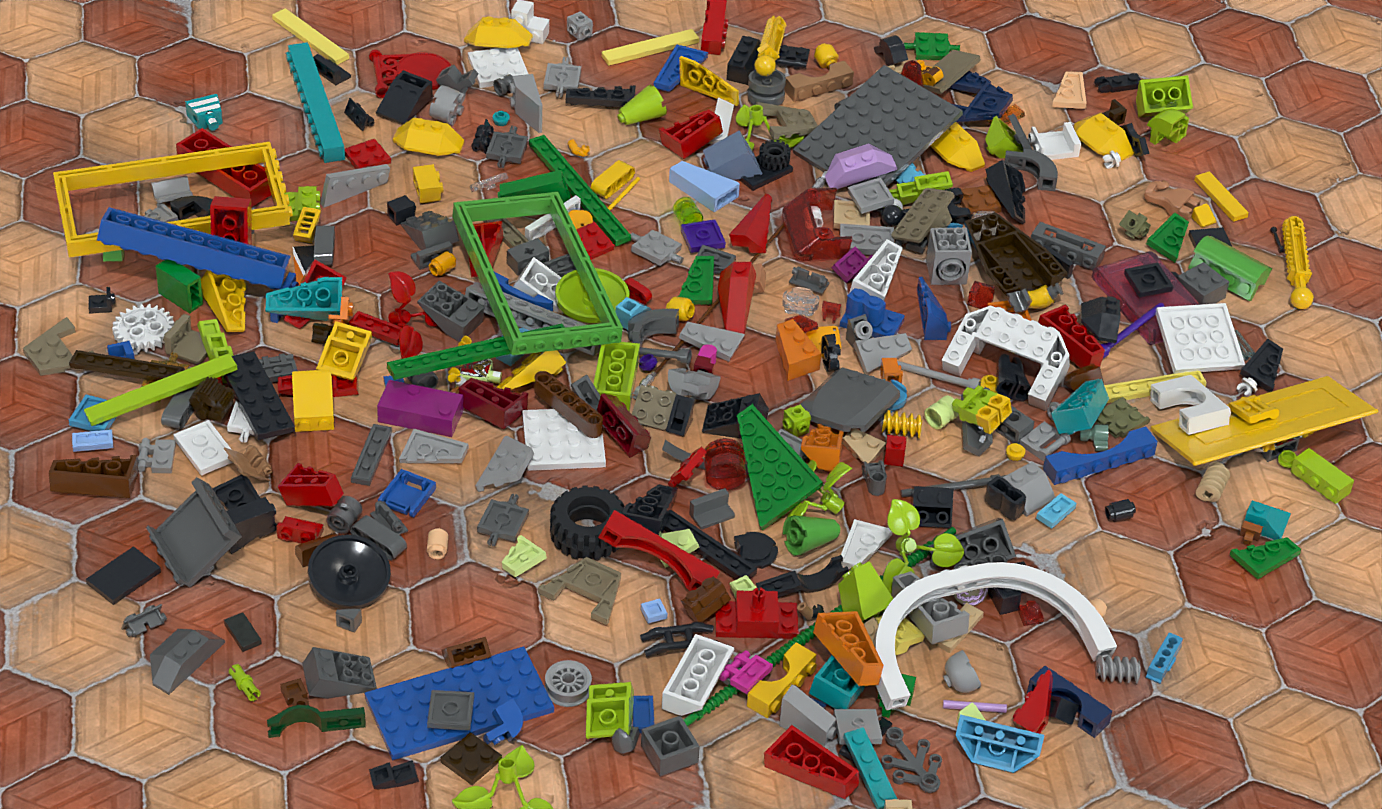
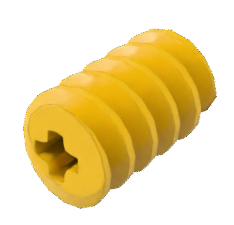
(902, 424)

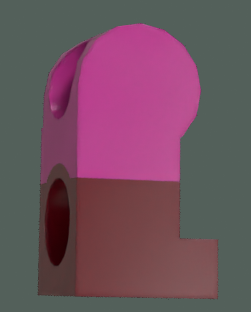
(706, 359)

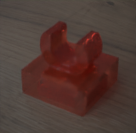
(833, 309)
(1030, 613)

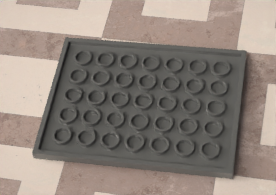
(884, 113)

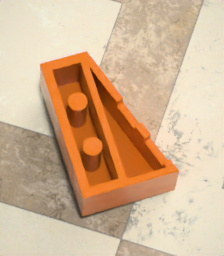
(796, 350)

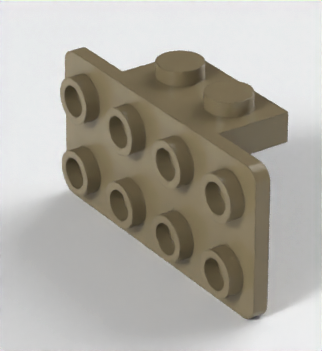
(926, 213)

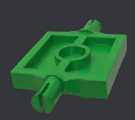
(931, 46)

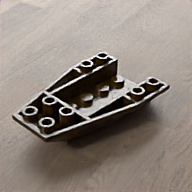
(1012, 256)

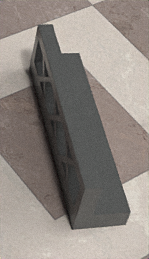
(974, 437)

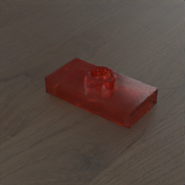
(804, 323)

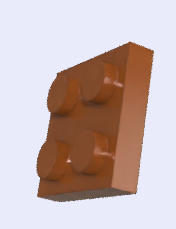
(980, 199)

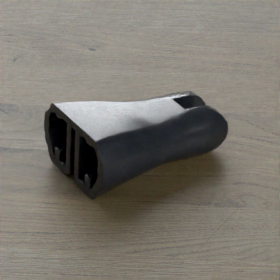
(1012, 379)

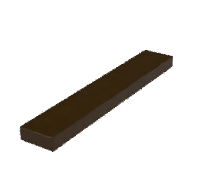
(122, 366)

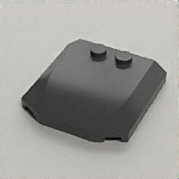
(850, 400)

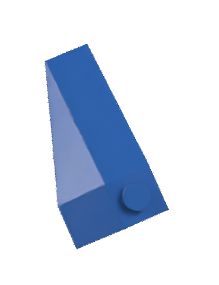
(932, 314)

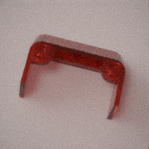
(807, 239)

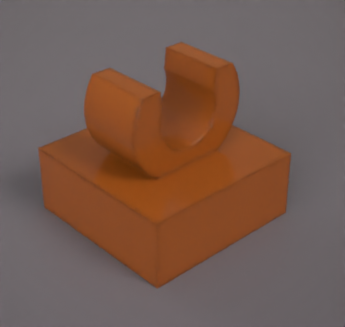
(1250, 532)

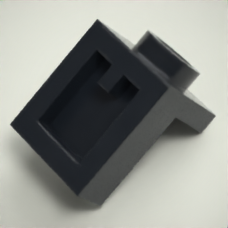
(101, 303)

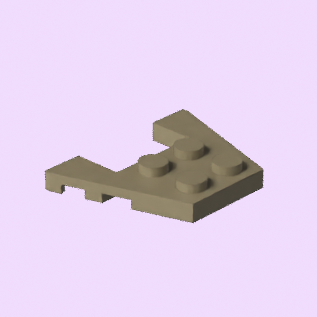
(791, 119)
(48, 351)
(589, 580)

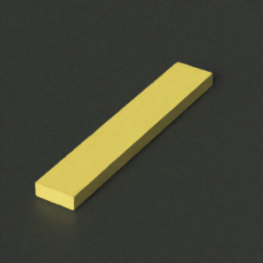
(308, 34)
(649, 47)
(1142, 387)

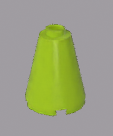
(643, 107)

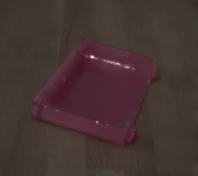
(1115, 284)

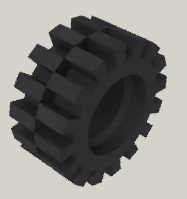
(774, 154)

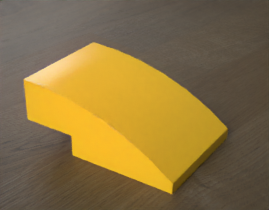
(345, 350)

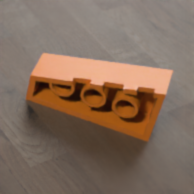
(850, 645)

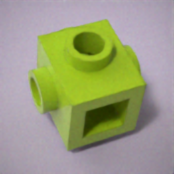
(796, 420)

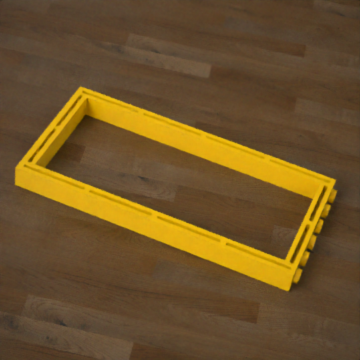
(170, 166)

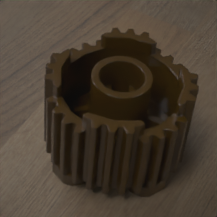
(211, 400)

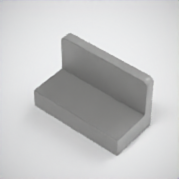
(171, 189)

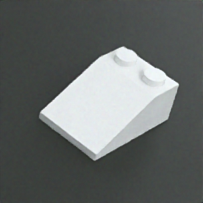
(538, 279)

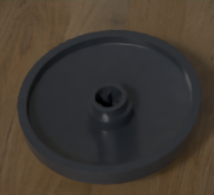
(349, 572)

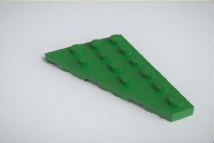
(775, 470)

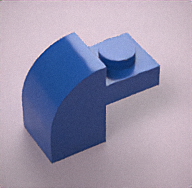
(509, 720)

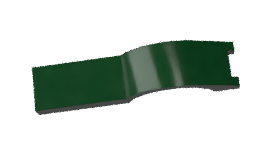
(325, 720)

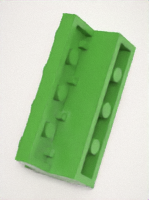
(1239, 269)

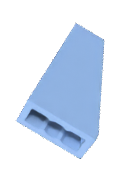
(704, 186)

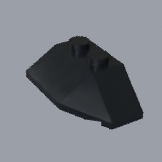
(1102, 317)

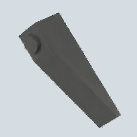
(984, 540)

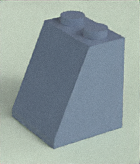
(732, 158)

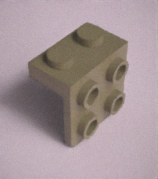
(185, 341)
(653, 406)

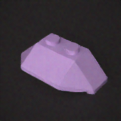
(858, 165)

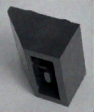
(933, 505)

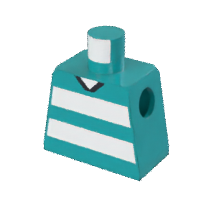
(205, 112)

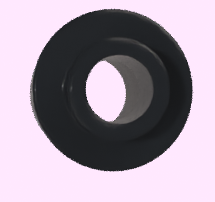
(1120, 510)

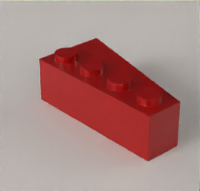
(811, 763)

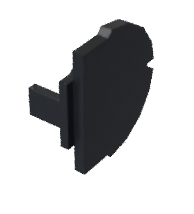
(756, 549)

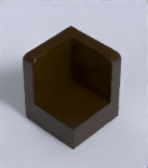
(1116, 113)

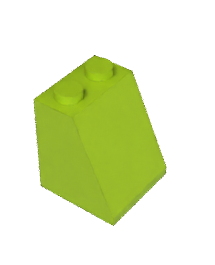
(864, 592)

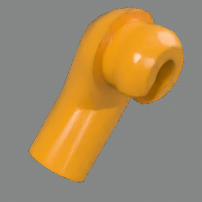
(583, 151)

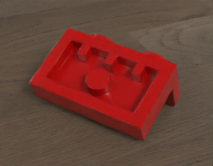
(298, 530)

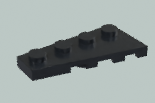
(600, 96)
(237, 493)

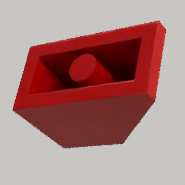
(895, 450)

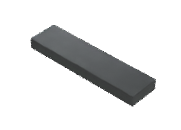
(371, 455)

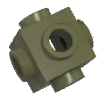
(1135, 225)

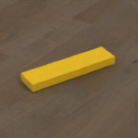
(1221, 196)

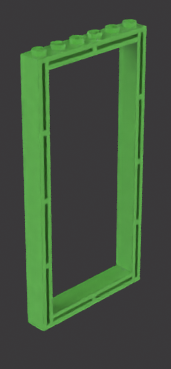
(519, 343)

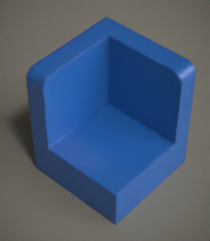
(121, 349)

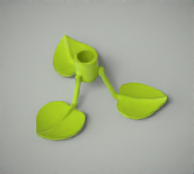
(754, 116)
(829, 500)
(902, 519)
(513, 765)

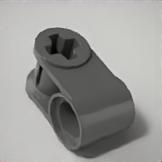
(874, 477)

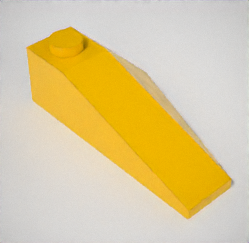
(541, 361)

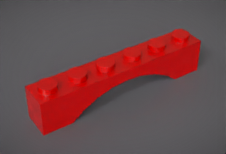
(626, 533)

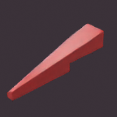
(754, 227)

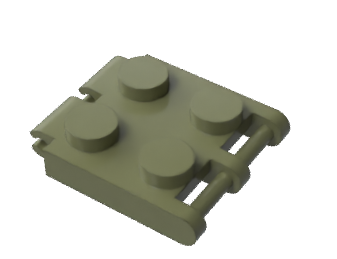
(1121, 418)

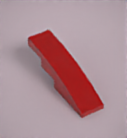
(340, 387)

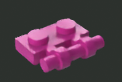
(749, 675)

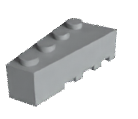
(936, 618)

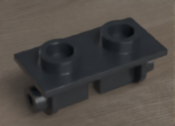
(358, 115)
(483, 137)

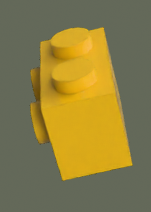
(427, 183)

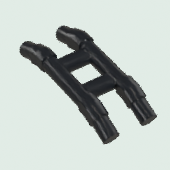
(667, 632)

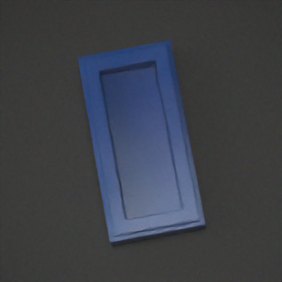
(643, 712)

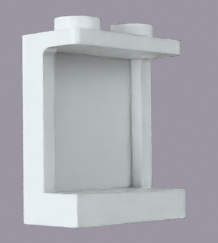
(1056, 144)

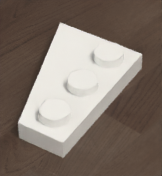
(863, 542)

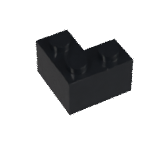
(1006, 599)

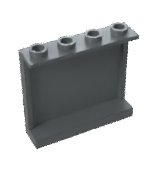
(195, 535)

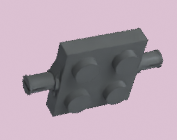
(507, 147)
(503, 520)

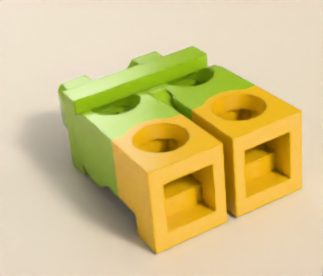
(983, 408)

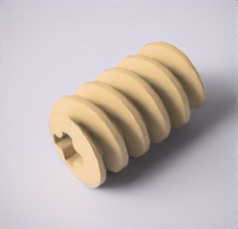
(1213, 482)

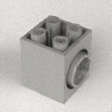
(948, 256)

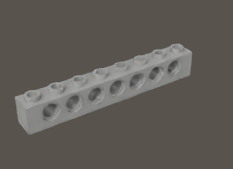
(528, 314)

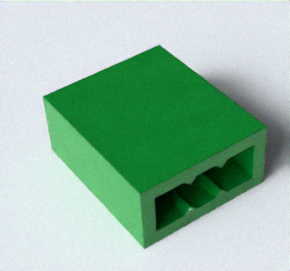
(179, 285)

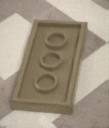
(953, 67)

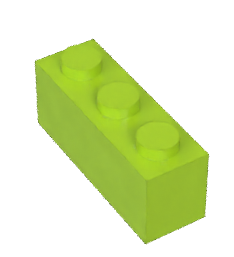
(1322, 475)

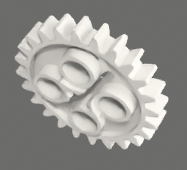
(142, 327)

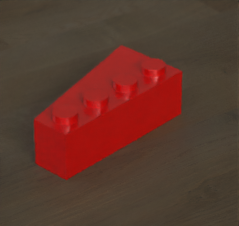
(1081, 346)

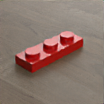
(379, 328)

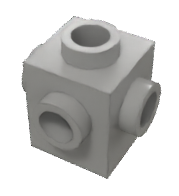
(579, 25)

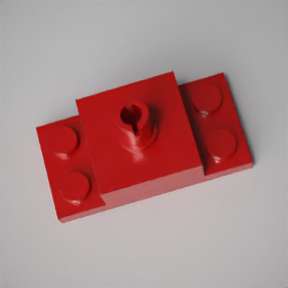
(757, 616)

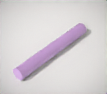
(989, 707)

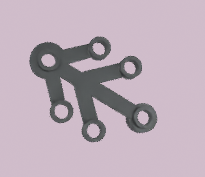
(894, 738)

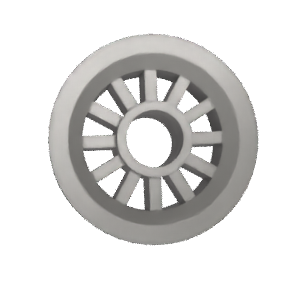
(568, 683)

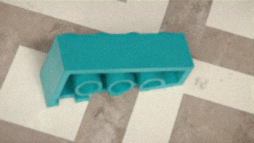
(1081, 408)

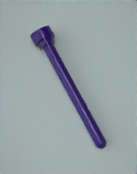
(1131, 328)

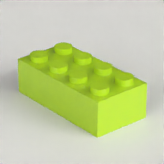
(617, 370)

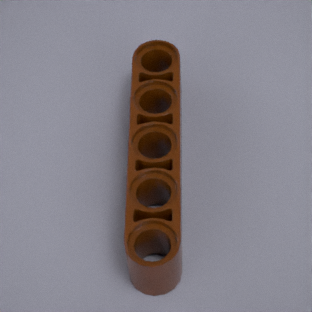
(568, 404)

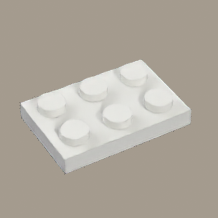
(203, 447)

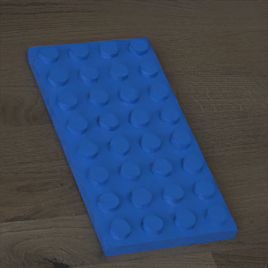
(404, 707)

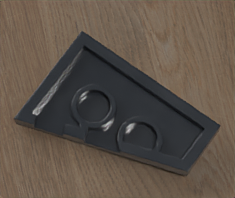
(1264, 365)

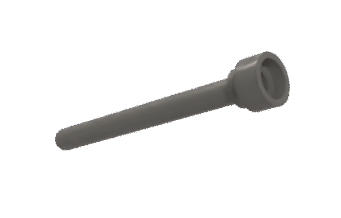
(683, 355)

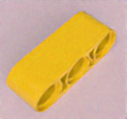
(612, 179)

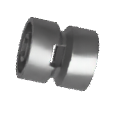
(344, 514)

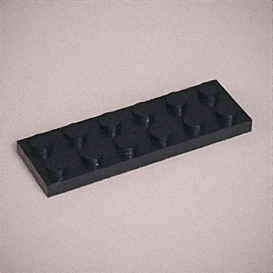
(258, 398)

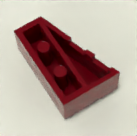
(492, 403)

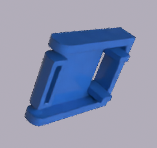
(406, 498)

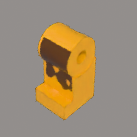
(930, 75)

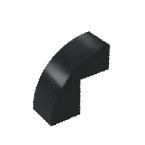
(191, 205)

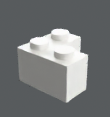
(524, 13)

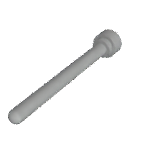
(971, 383)

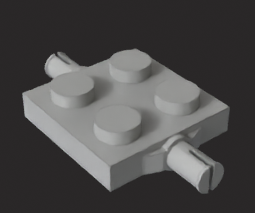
(562, 77)
(656, 247)

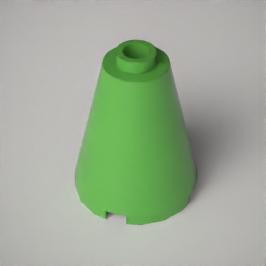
(808, 533)

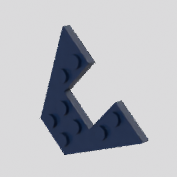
(988, 101)

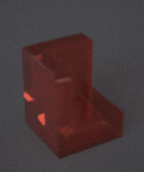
(980, 295)

